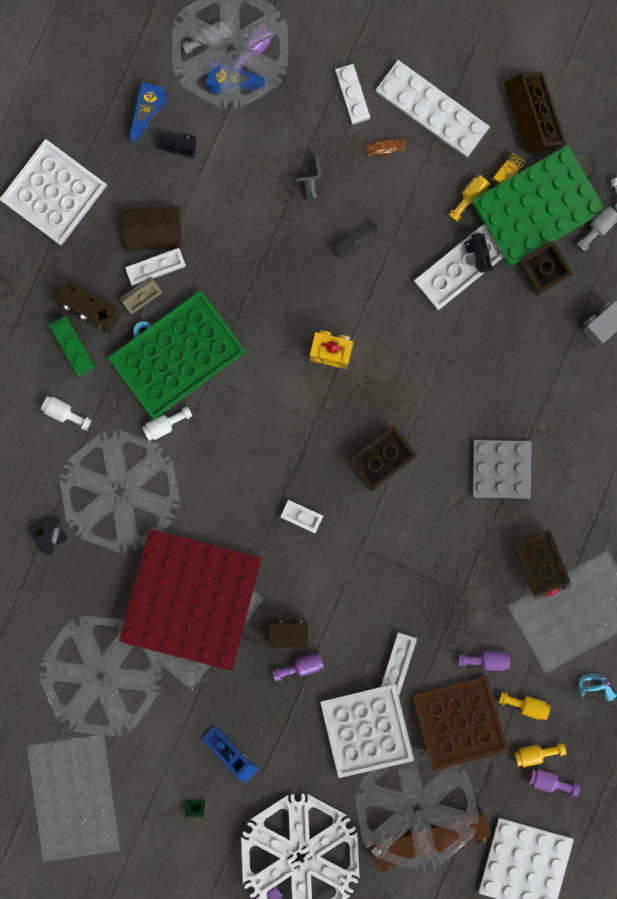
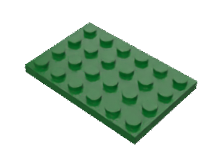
(538, 205)
(177, 355)

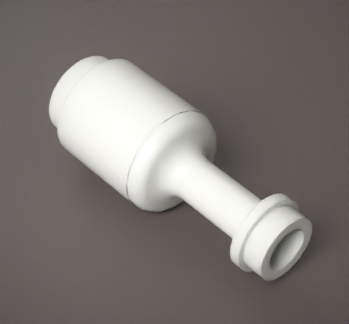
(61, 411)
(163, 425)

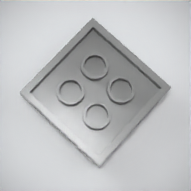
(501, 469)

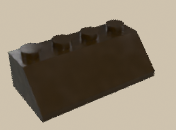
(534, 112)

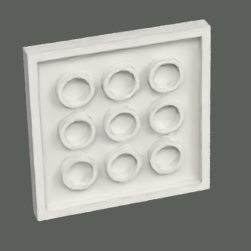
(53, 192)
(367, 731)
(524, 862)

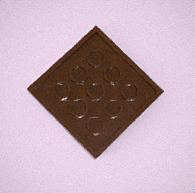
(460, 723)

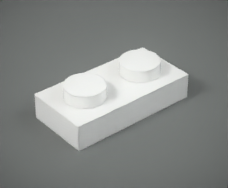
(301, 516)

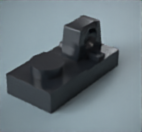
(174, 144)
(478, 245)

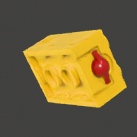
(331, 349)

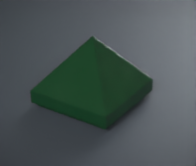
(194, 808)

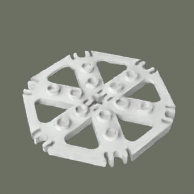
(298, 838)

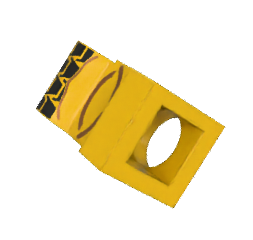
(508, 170)

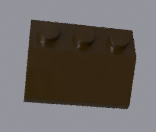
(152, 228)

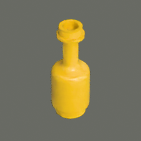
(474, 189)
(529, 706)
(534, 754)

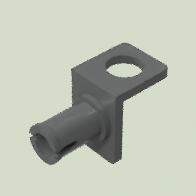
(309, 182)

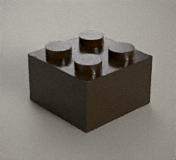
(545, 268)
(288, 634)

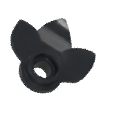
(50, 536)

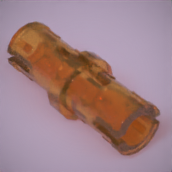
(386, 147)

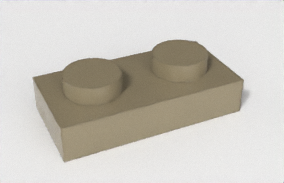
(141, 295)

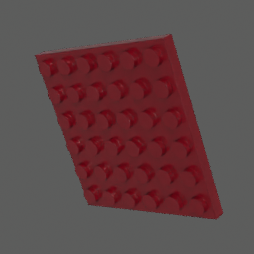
(190, 600)

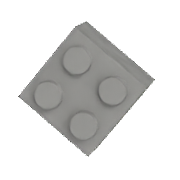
(603, 326)

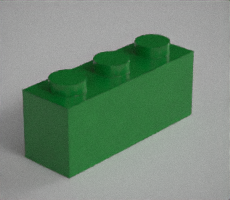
(72, 346)

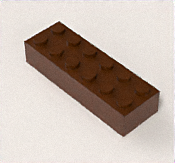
(442, 838)

